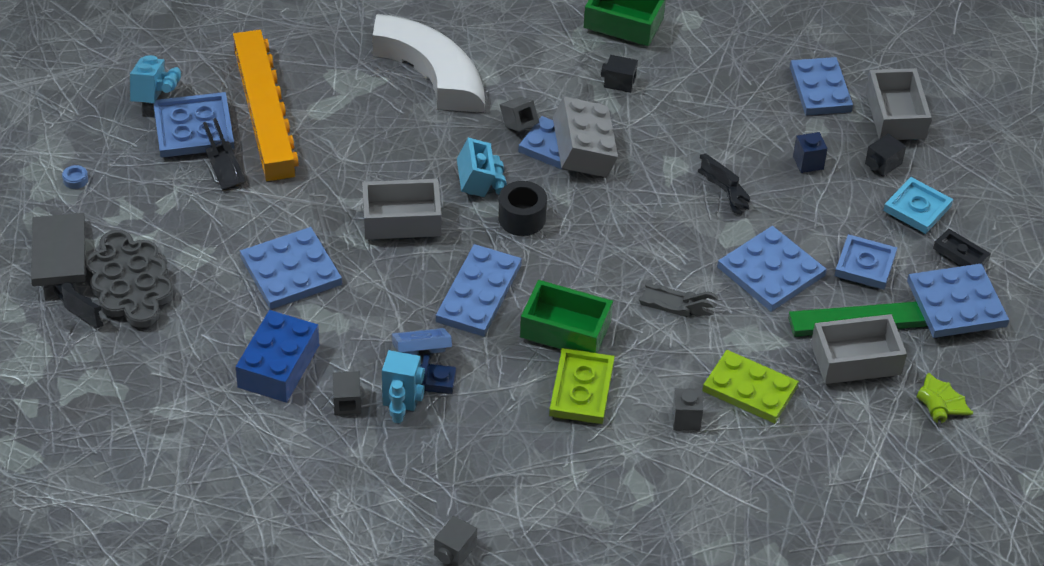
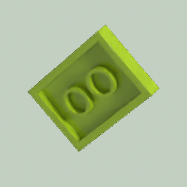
(582, 386)
(750, 386)

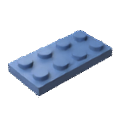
(478, 290)

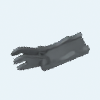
(677, 302)

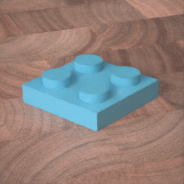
(918, 205)

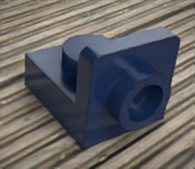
(438, 377)

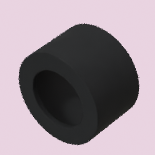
(522, 221)

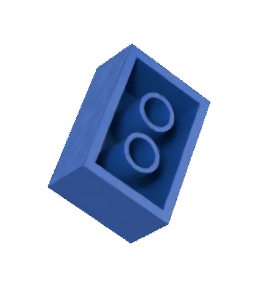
(277, 356)

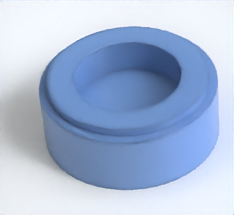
(75, 177)

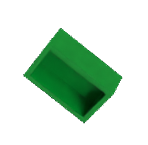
(625, 19)
(565, 318)

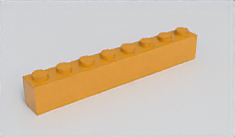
(264, 106)

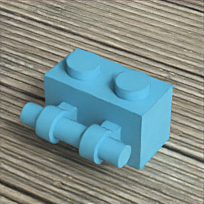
(150, 79)
(479, 168)
(401, 383)

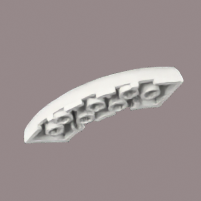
(435, 57)

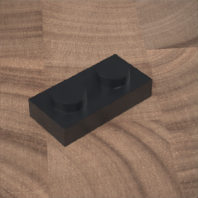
(960, 249)

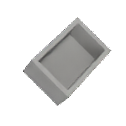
(898, 103)
(585, 136)
(401, 209)
(858, 349)

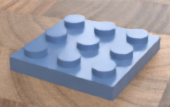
(181, 123)
(290, 268)
(771, 268)
(957, 300)

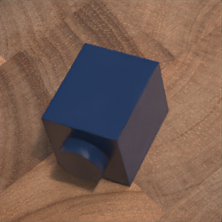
(810, 152)

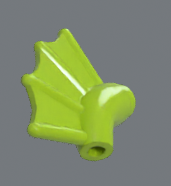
(942, 399)

